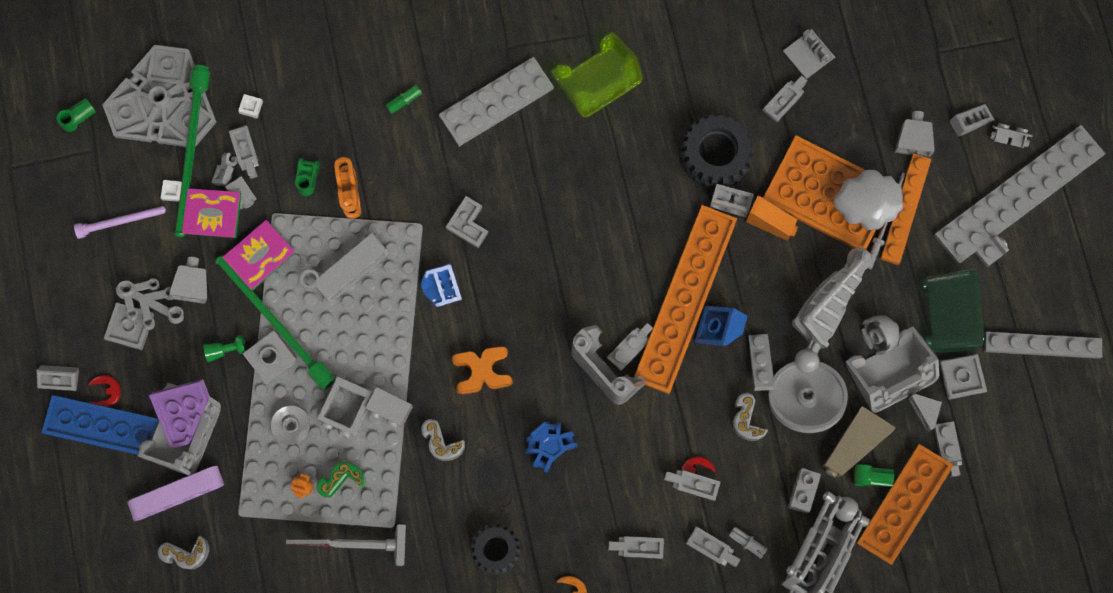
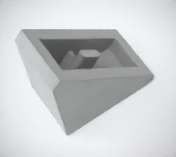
(926, 410)

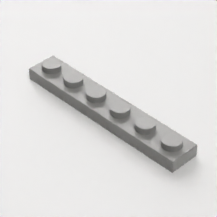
(1043, 345)

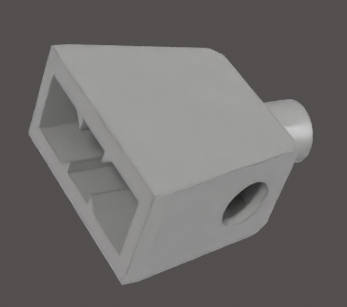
(916, 136)
(190, 283)

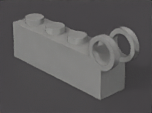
(347, 269)

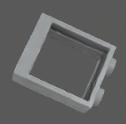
(354, 389)

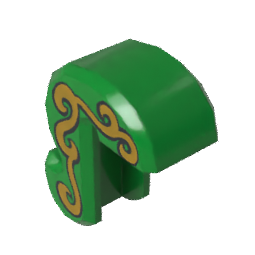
(338, 475)

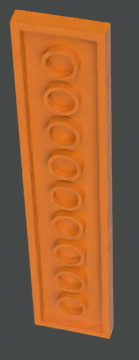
(685, 299)

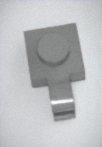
(224, 171)

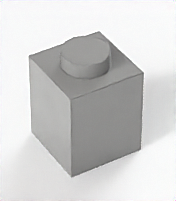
(247, 196)

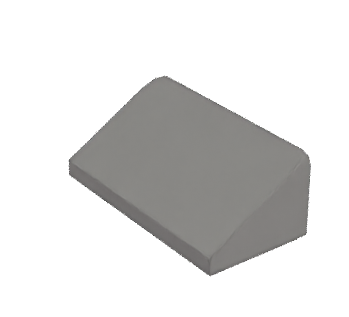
(57, 377)

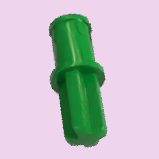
(403, 99)

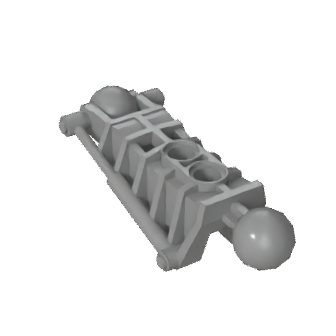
(826, 307)
(828, 568)

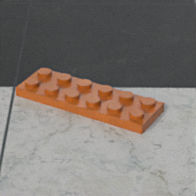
(905, 504)

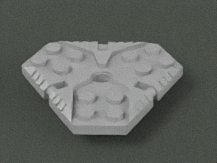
(137, 113)

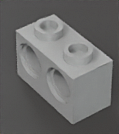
(731, 200)
(804, 490)

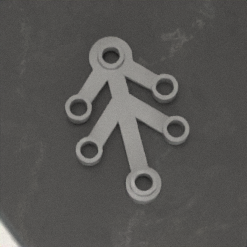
(147, 301)

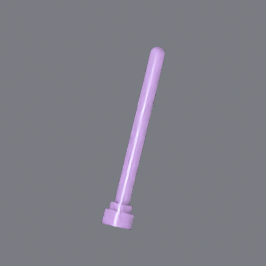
(82, 230)

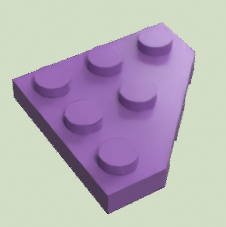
(180, 410)

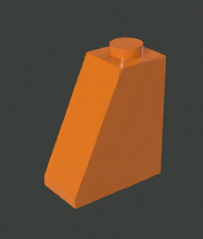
(772, 219)

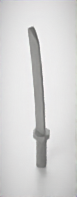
(877, 241)

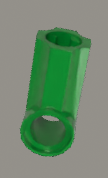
(77, 114)
(866, 476)

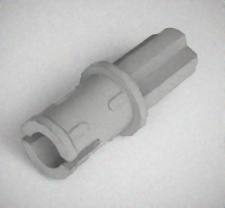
(748, 542)

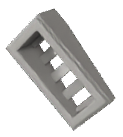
(961, 125)

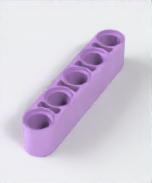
(175, 493)

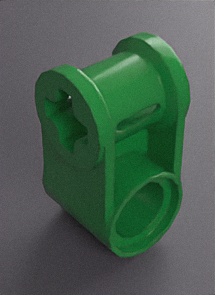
(307, 172)

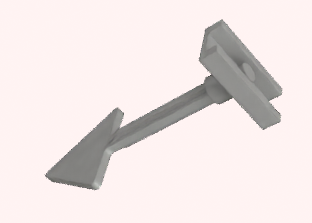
(396, 544)

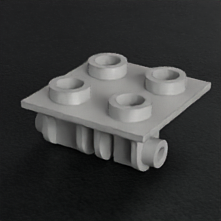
(809, 53)

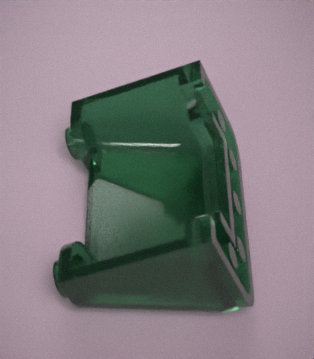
(954, 311)

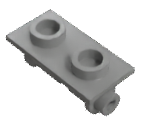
(1018, 136)

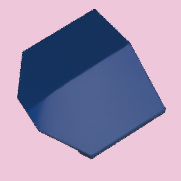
(440, 285)

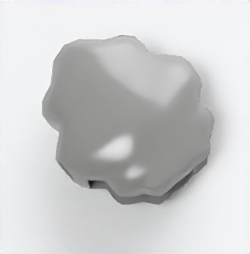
(869, 199)

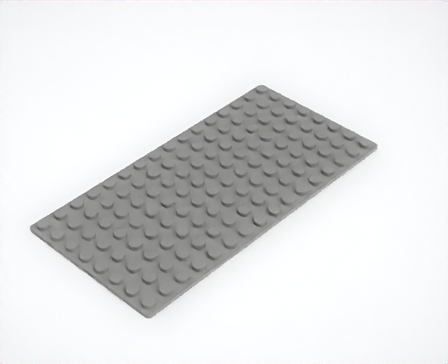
(360, 339)

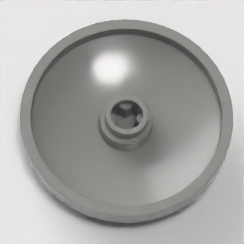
(808, 399)

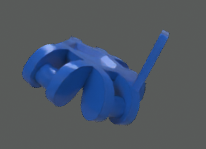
(550, 444)

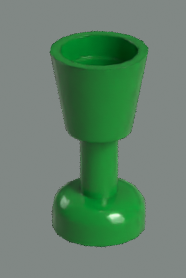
(216, 350)

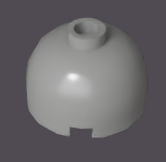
(880, 333)

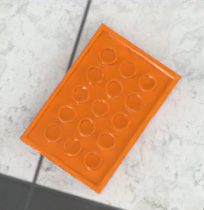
(807, 189)

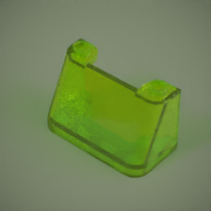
(600, 77)

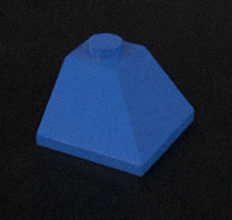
(720, 325)

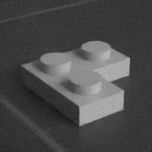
(463, 225)

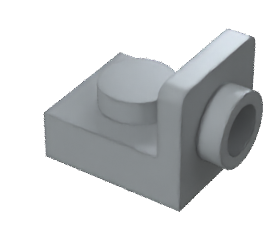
(992, 251)

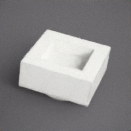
(250, 106)
(171, 190)

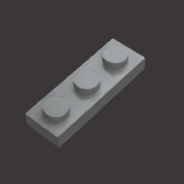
(761, 362)

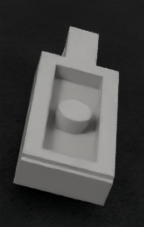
(785, 99)
(244, 150)
(630, 347)
(948, 445)
(694, 484)
(638, 547)
(712, 547)

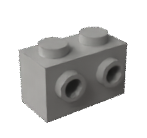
(388, 407)

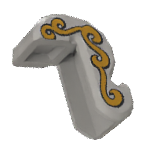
(742, 419)
(437, 444)
(185, 559)

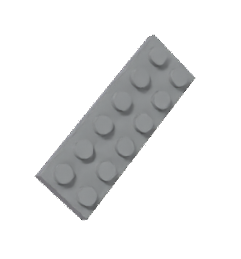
(496, 101)

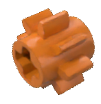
(302, 486)

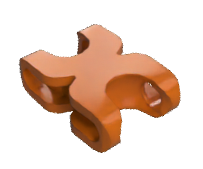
(347, 188)
(482, 370)

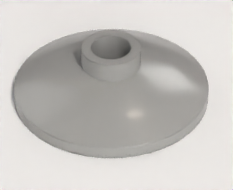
(283, 418)

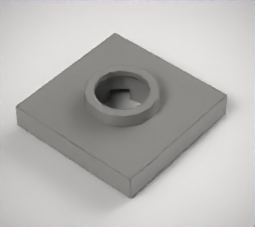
(283, 360)

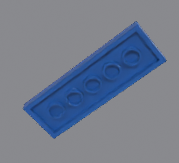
(98, 425)

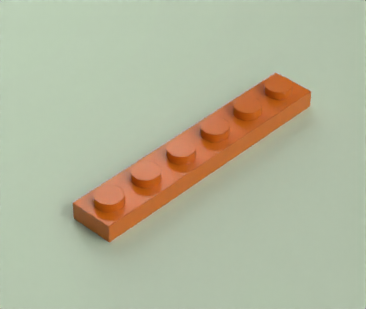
(911, 194)

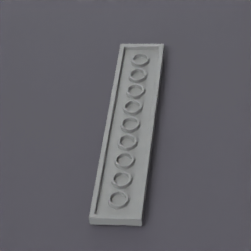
(1019, 194)

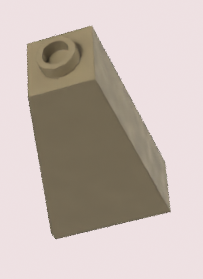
(859, 439)

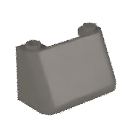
(584, 352)
(897, 373)
(187, 457)

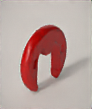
(114, 390)
(688, 465)

